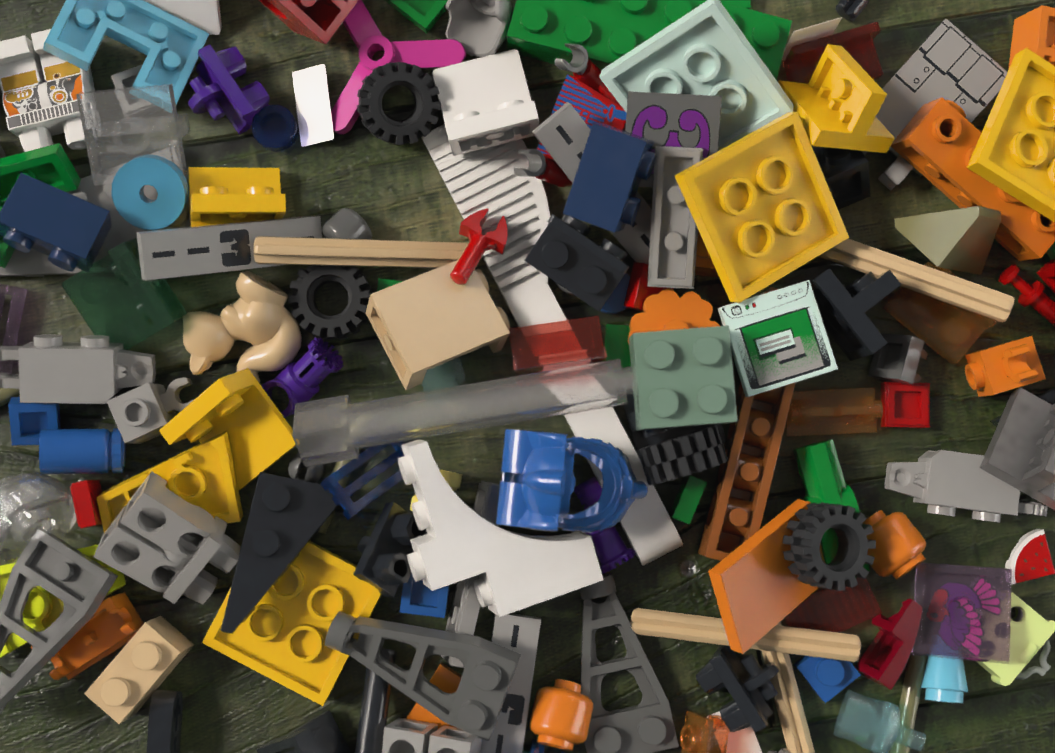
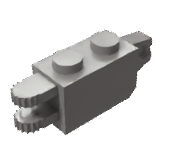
(74, 371)
(956, 481)

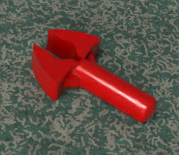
(472, 228)

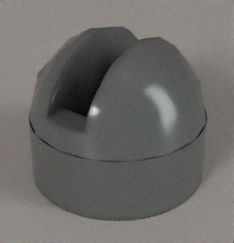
(314, 473)

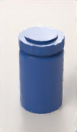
(81, 451)

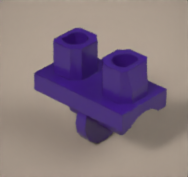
(219, 92)

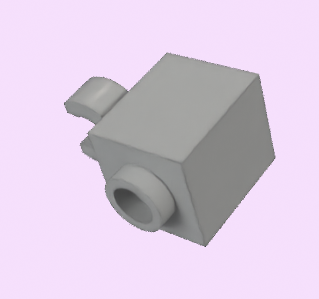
(147, 409)

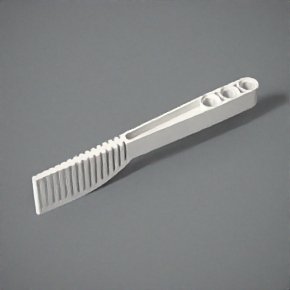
(488, 181)

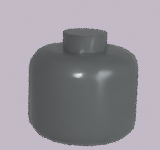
(346, 225)

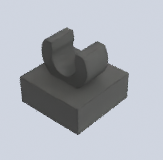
(898, 359)

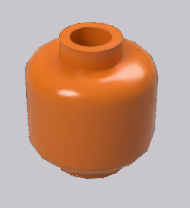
(897, 544)
(561, 715)

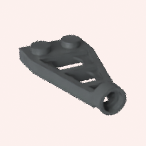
(65, 574)
(482, 685)
(633, 728)

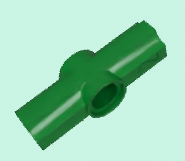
(824, 483)

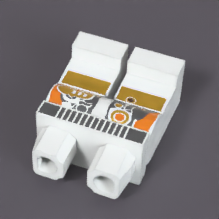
(41, 93)

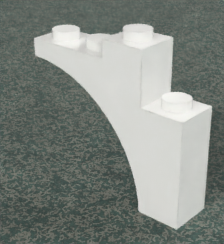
(460, 544)

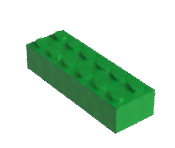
(617, 26)

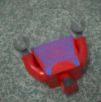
(589, 99)

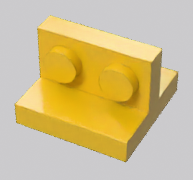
(840, 104)
(234, 195)

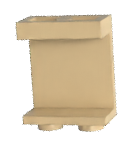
(435, 321)

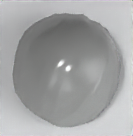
(479, 24)

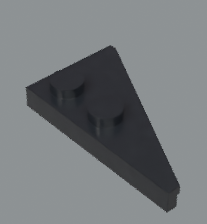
(280, 524)

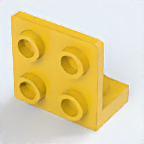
(243, 409)

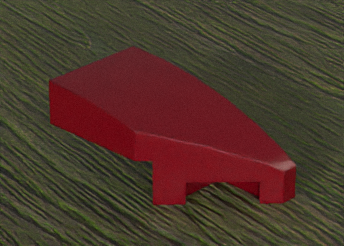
(892, 645)

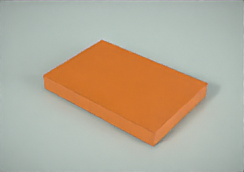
(756, 584)

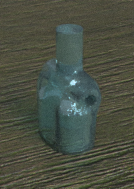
(874, 724)

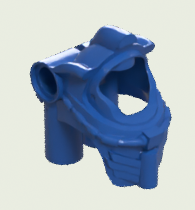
(541, 480)

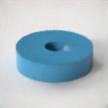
(130, 197)

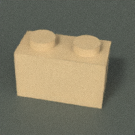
(139, 669)

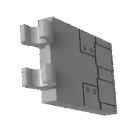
(941, 67)

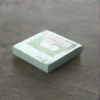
(778, 338)

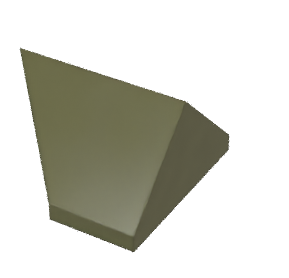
(953, 237)

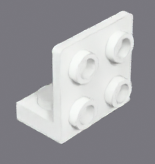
(485, 102)

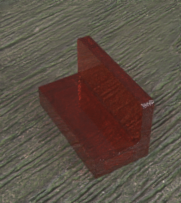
(858, 42)
(557, 345)

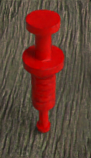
(1031, 294)

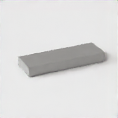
(672, 225)

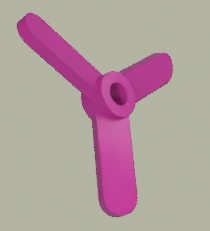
(369, 41)

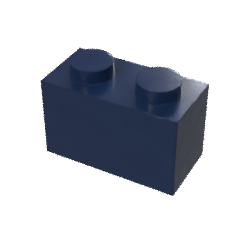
(610, 178)
(53, 224)

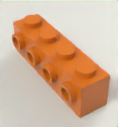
(940, 147)

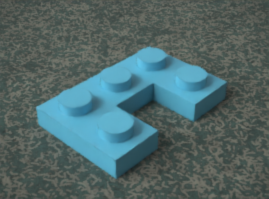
(164, 38)

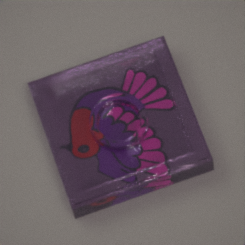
(963, 612)

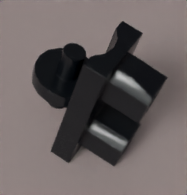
(386, 550)
(746, 683)

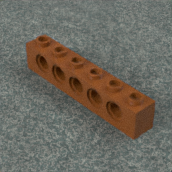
(746, 477)

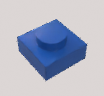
(30, 418)
(422, 601)
(826, 675)

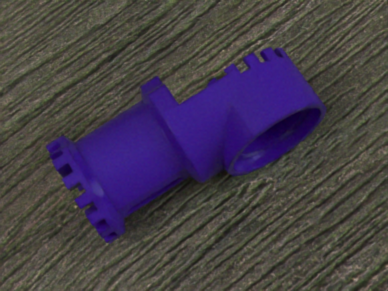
(312, 368)
(607, 543)

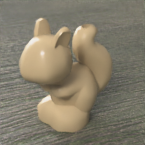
(253, 318)

